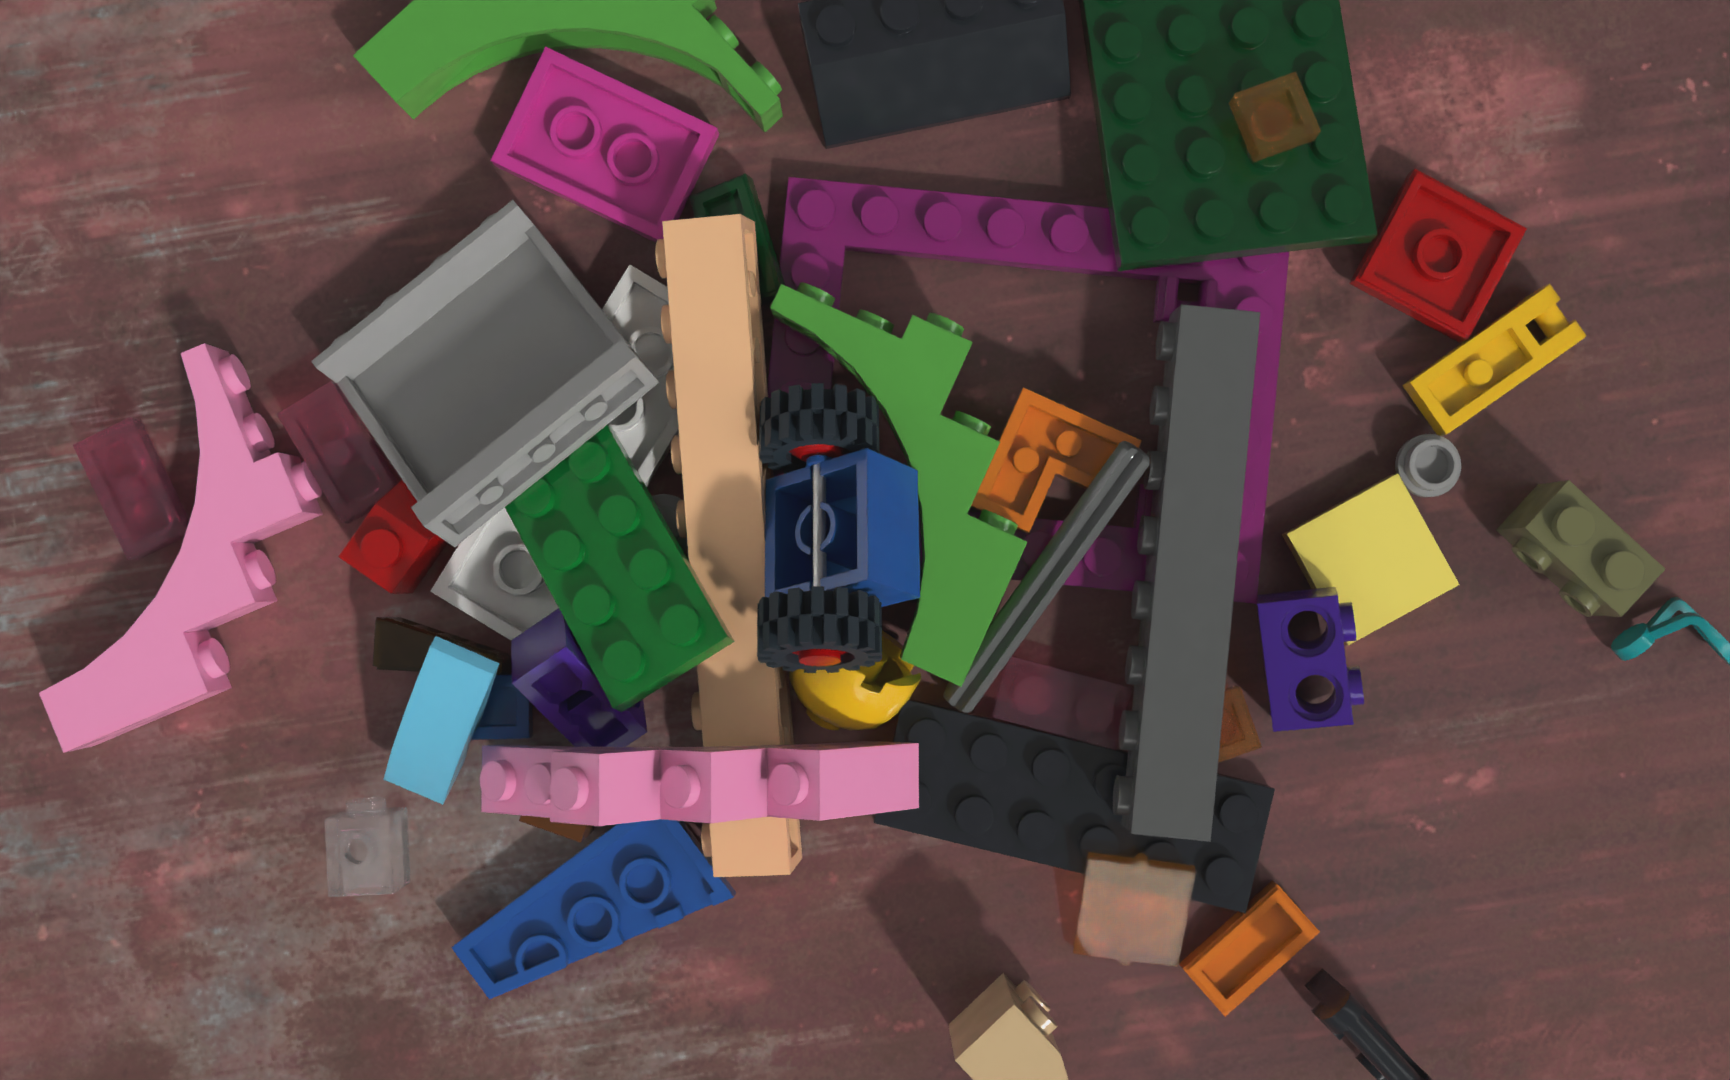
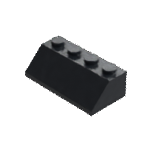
(930, 62)

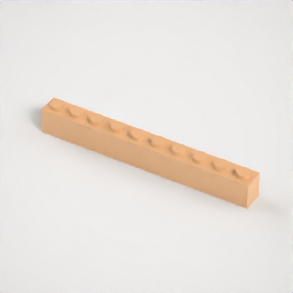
(718, 399)

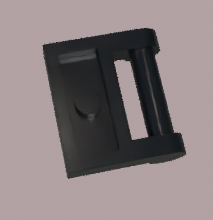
(1348, 1018)

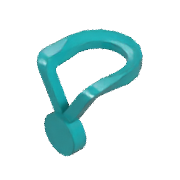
(1641, 636)

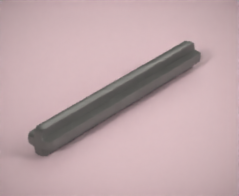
(1050, 572)

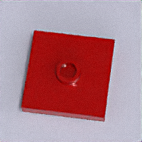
(1438, 256)

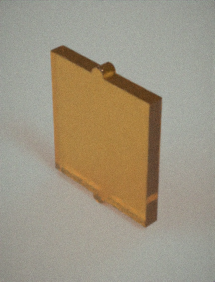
(1133, 909)

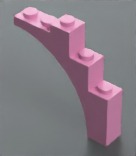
(217, 576)
(699, 782)

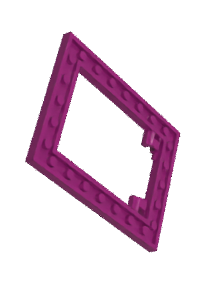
(840, 216)

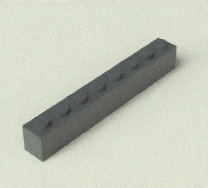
(1188, 572)

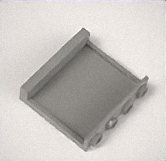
(485, 373)

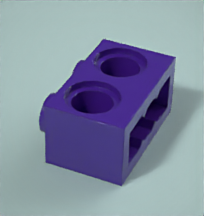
(1292, 660)
(563, 687)

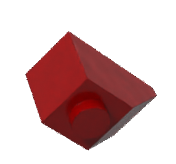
(393, 544)

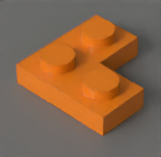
(1037, 445)

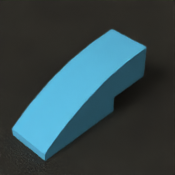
(440, 720)

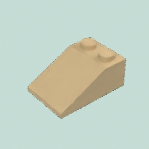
(1007, 1035)

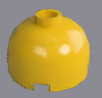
(860, 696)

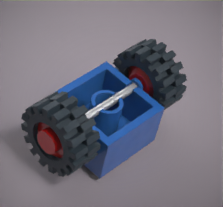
(834, 531)

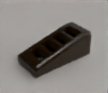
(404, 645)

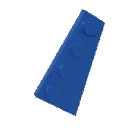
(596, 900)

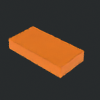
(1249, 948)

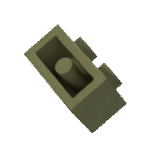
(1579, 550)

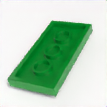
(617, 572)

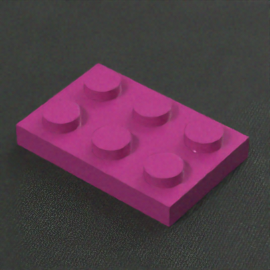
(604, 145)

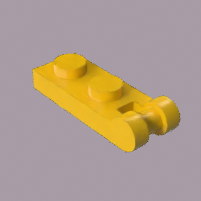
(1492, 361)

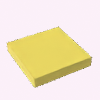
(1373, 554)

